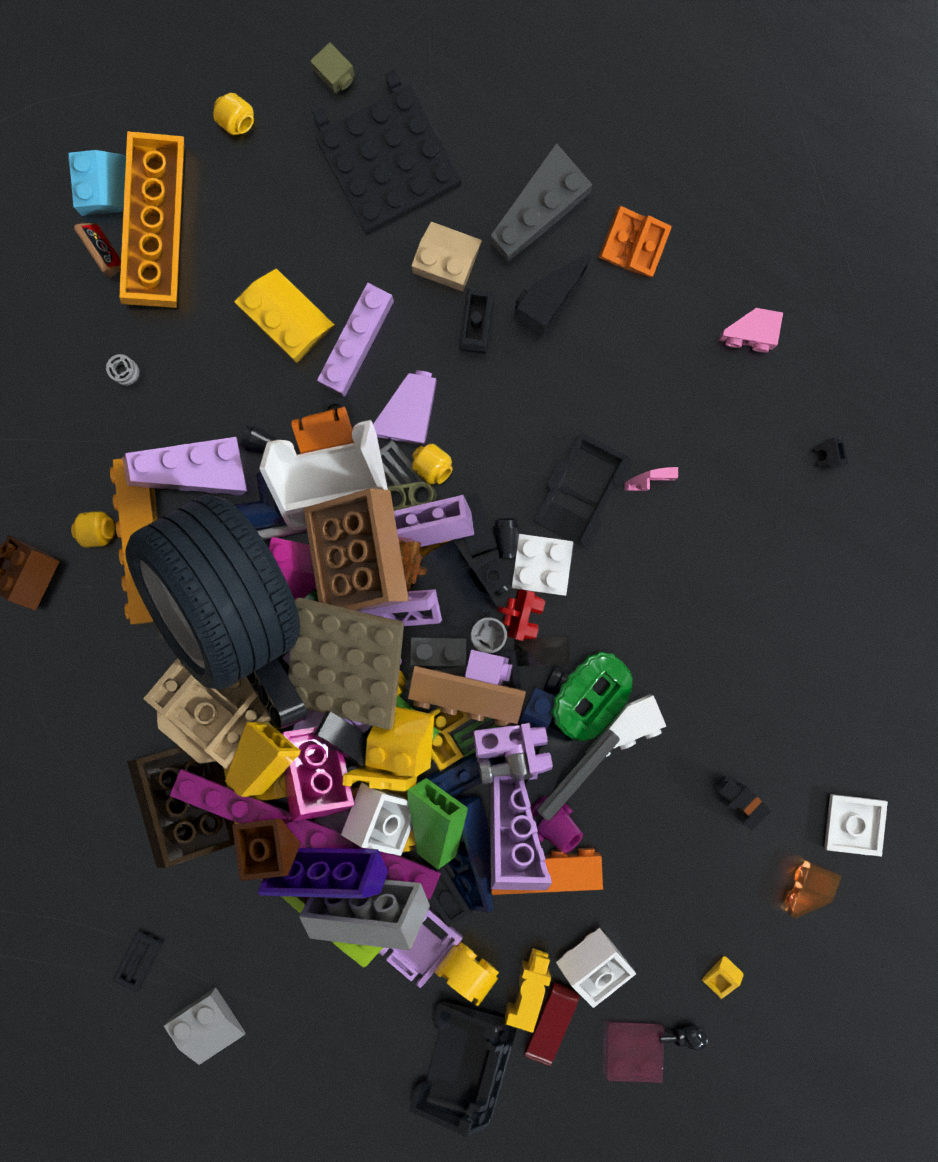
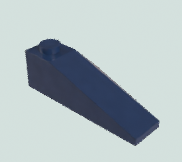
(473, 857)

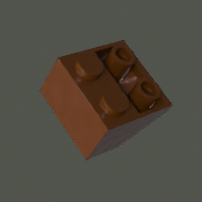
(24, 572)

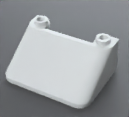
(321, 474)

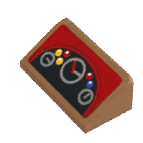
(99, 247)

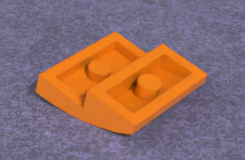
(634, 241)

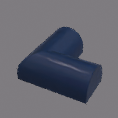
(263, 512)

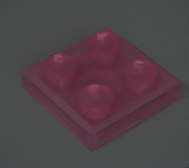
(635, 1052)

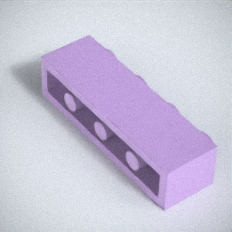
(355, 340)
(435, 521)

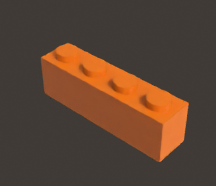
(569, 872)

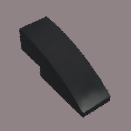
(558, 747)

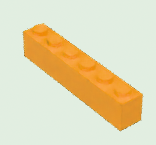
(135, 510)

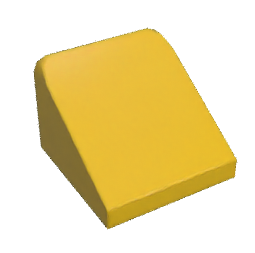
(723, 977)

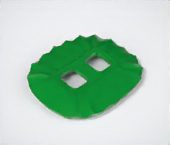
(603, 706)

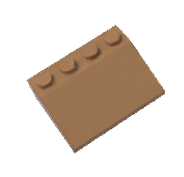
(356, 551)

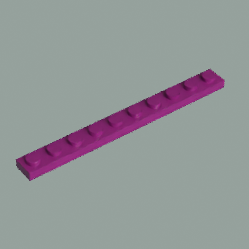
(227, 804)

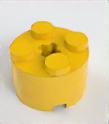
(466, 974)

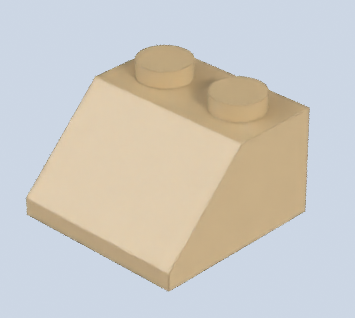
(446, 256)

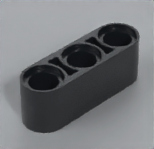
(278, 695)

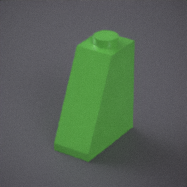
(435, 822)

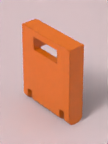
(323, 430)

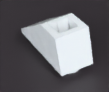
(636, 720)

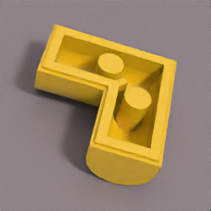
(443, 746)

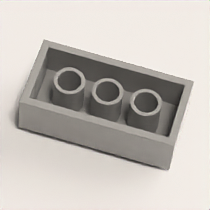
(379, 920)

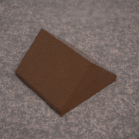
(264, 849)

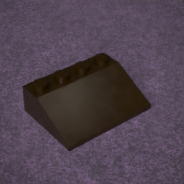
(173, 826)

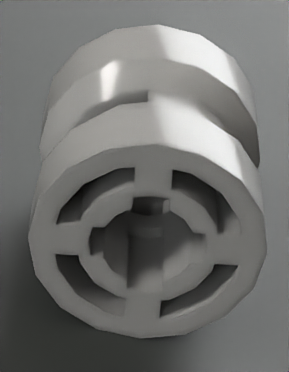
(127, 373)

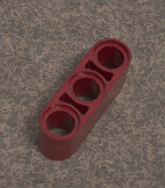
(551, 1024)

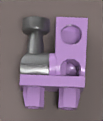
(517, 746)

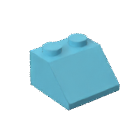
(97, 181)

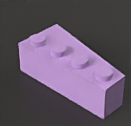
(198, 466)
(514, 841)

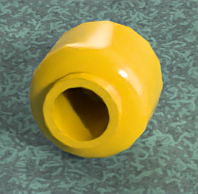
(233, 114)
(431, 464)
(93, 529)

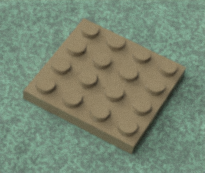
(347, 662)

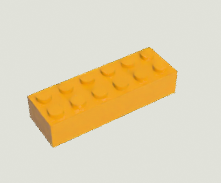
(151, 219)

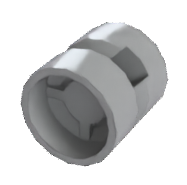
(488, 635)

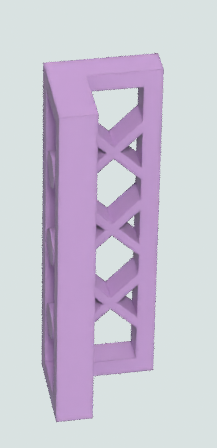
(418, 601)

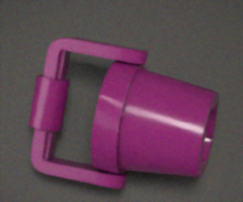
(560, 829)

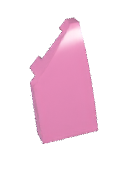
(642, 481)

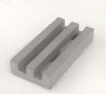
(384, 451)

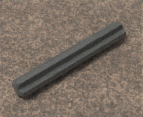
(578, 774)

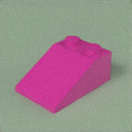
(295, 565)
(315, 778)

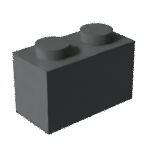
(438, 651)

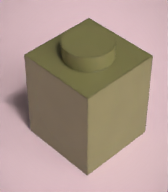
(333, 68)

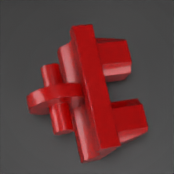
(518, 612)

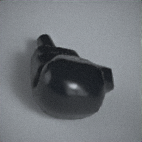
(690, 1036)

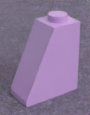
(409, 410)

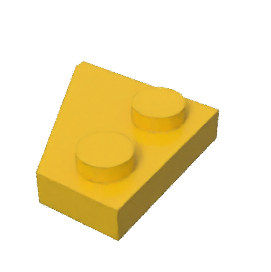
(379, 778)

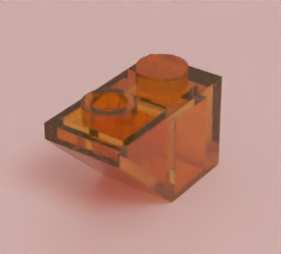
(813, 889)

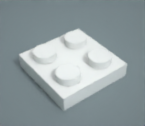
(542, 564)
(855, 825)

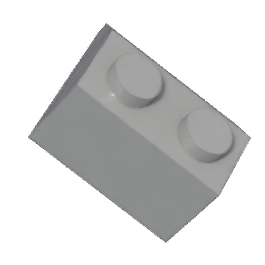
(204, 1027)

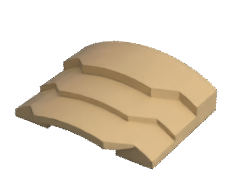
(204, 719)

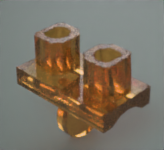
(411, 561)

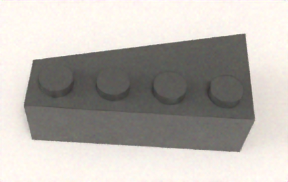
(542, 203)

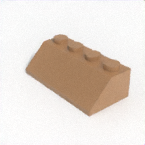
(466, 695)

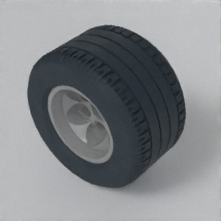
(213, 590)

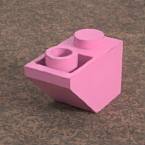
(756, 329)

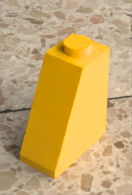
(259, 759)

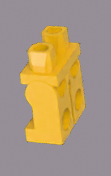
(531, 992)

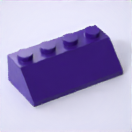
(330, 874)

